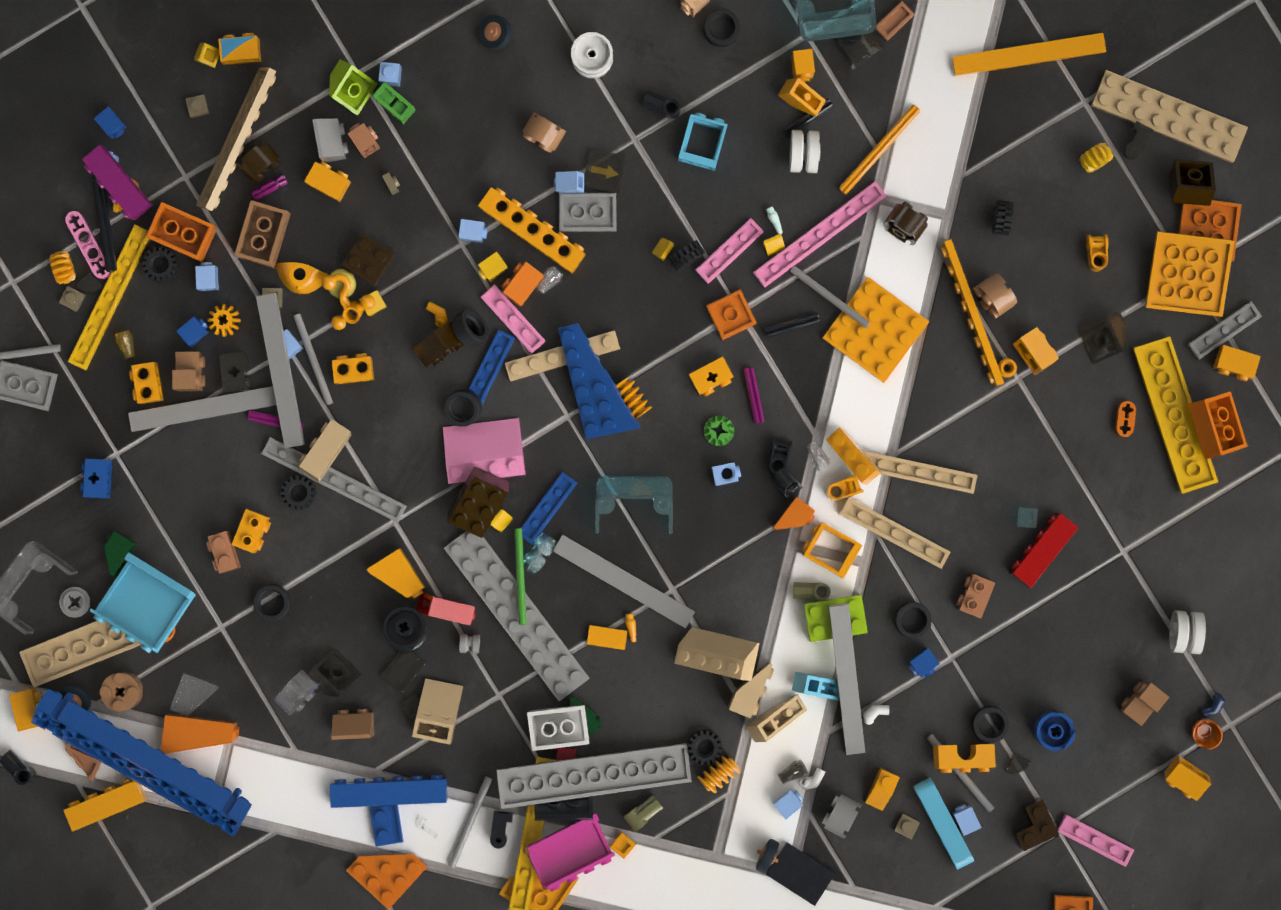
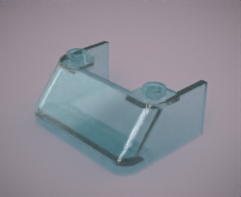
(837, 23)
(634, 487)

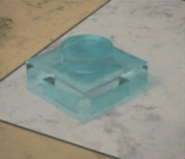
(1026, 517)

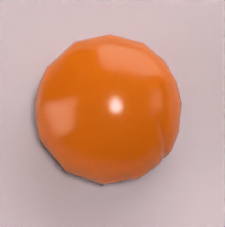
(1207, 733)

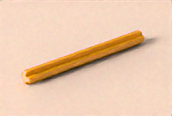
(879, 149)

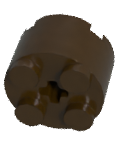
(258, 162)
(906, 223)

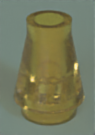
(125, 343)

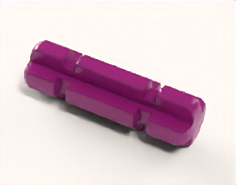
(269, 187)

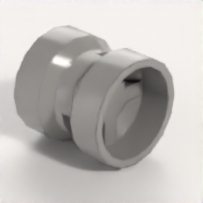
(469, 643)

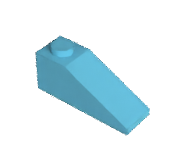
(815, 686)

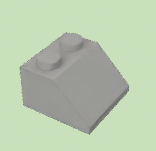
(330, 139)

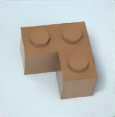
(188, 372)
(1143, 702)

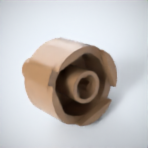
(543, 131)
(995, 295)
(111, 688)

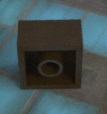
(1192, 182)
(369, 260)

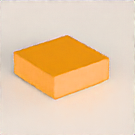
(622, 845)

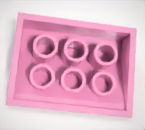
(486, 445)

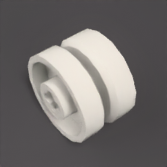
(592, 66)
(804, 151)
(1187, 632)

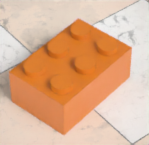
(181, 232)
(1217, 425)

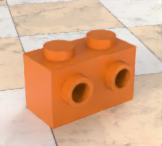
(521, 283)

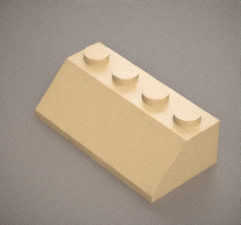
(717, 654)

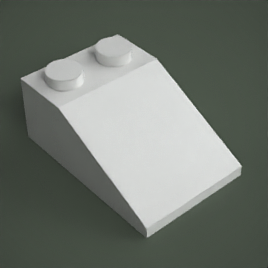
(558, 727)

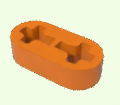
(1130, 420)

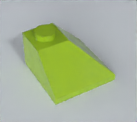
(350, 86)

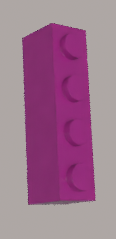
(117, 182)

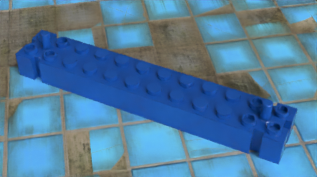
(141, 762)

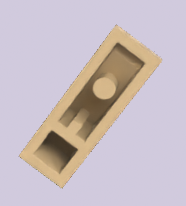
(776, 719)

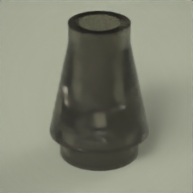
(794, 771)

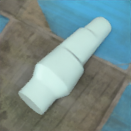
(774, 219)

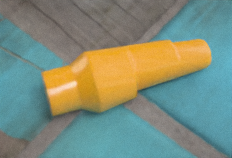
(631, 626)

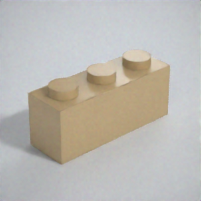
(324, 450)

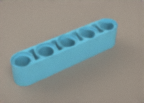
(943, 823)

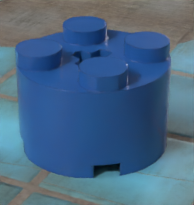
(1065, 729)

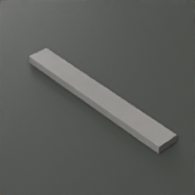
(280, 370)
(202, 409)
(338, 482)
(624, 581)
(847, 678)

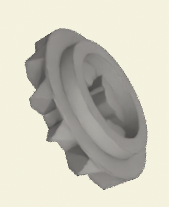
(65, 602)

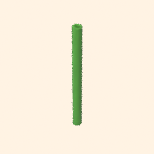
(520, 576)

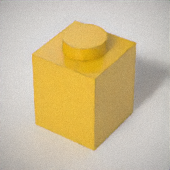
(492, 267)

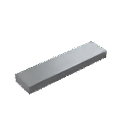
(1224, 330)

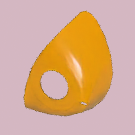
(310, 283)

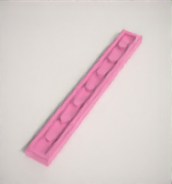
(819, 234)

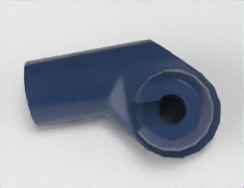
(1216, 706)

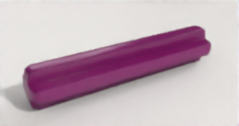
(754, 395)
(266, 418)

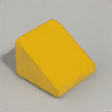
(207, 55)
(774, 244)
(663, 248)
(379, 304)
(501, 520)

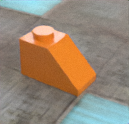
(795, 515)

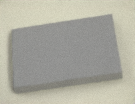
(587, 212)
(26, 385)

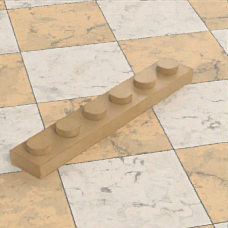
(556, 358)
(924, 473)
(894, 533)

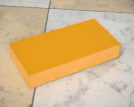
(607, 637)

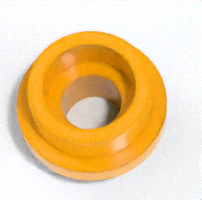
(1013, 367)

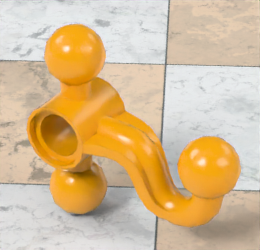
(367, 301)

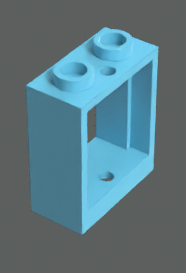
(696, 160)

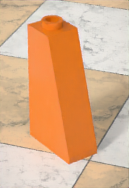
(190, 733)

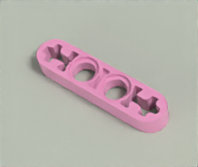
(89, 244)

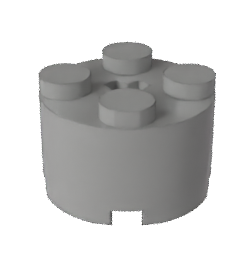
(841, 816)

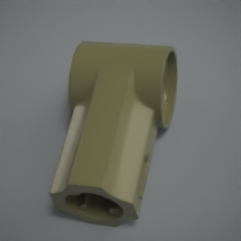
(806, 590)
(639, 816)

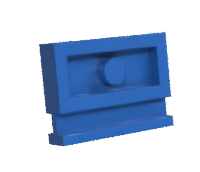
(386, 825)

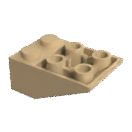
(747, 694)
(437, 711)

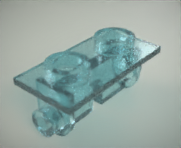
(542, 545)

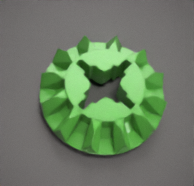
(710, 435)

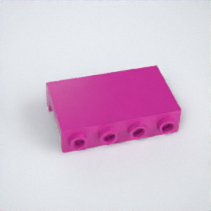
(569, 853)

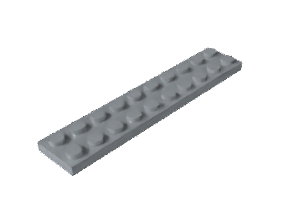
(499, 592)
(593, 775)

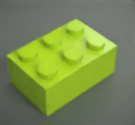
(818, 617)

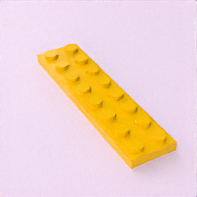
(1171, 410)

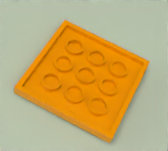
(1189, 273)
(887, 337)

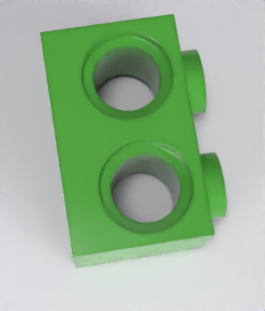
(394, 103)

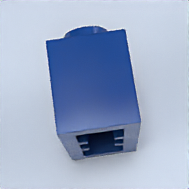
(101, 469)

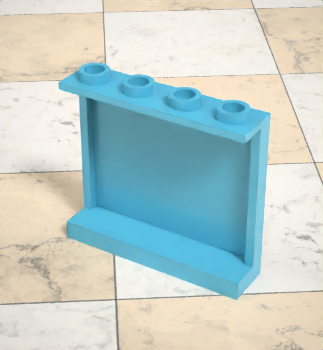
(143, 604)

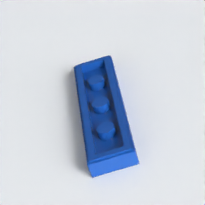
(491, 364)
(547, 507)

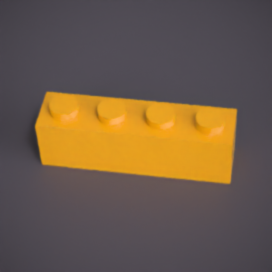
(104, 805)

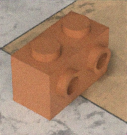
(364, 139)
(224, 552)
(975, 596)

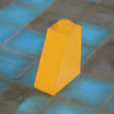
(398, 574)

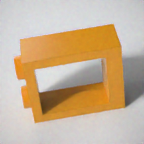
(849, 559)

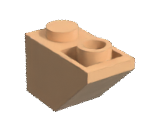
(692, 7)

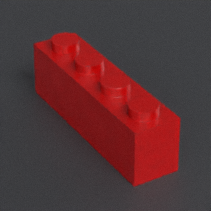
(1044, 550)

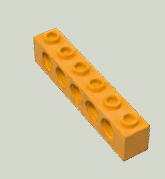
(489, 206)

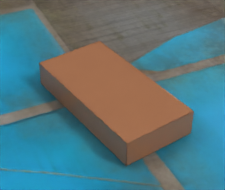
(894, 21)

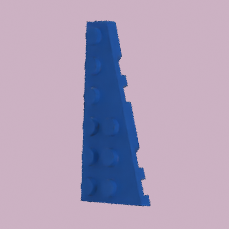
(595, 392)

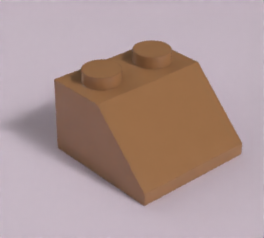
(352, 725)

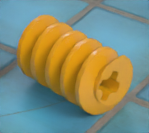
(632, 399)
(719, 774)

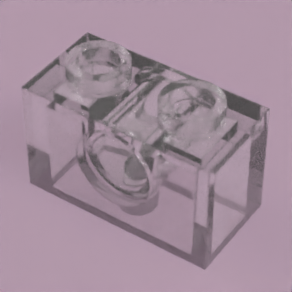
(296, 692)

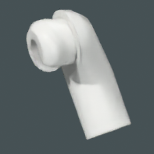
(873, 711)
(813, 781)

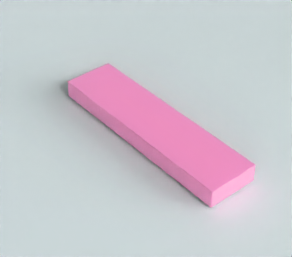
(729, 250)
(513, 319)
(1095, 840)

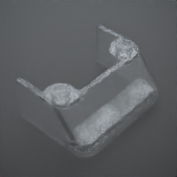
(30, 557)

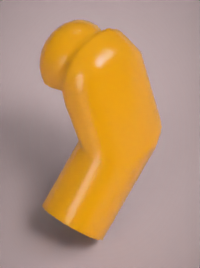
(439, 312)

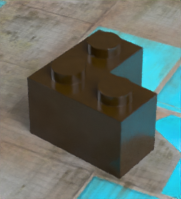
(438, 345)
(1040, 827)

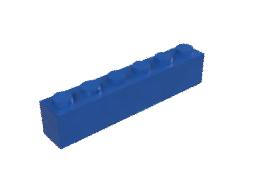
(388, 792)

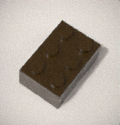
(478, 502)

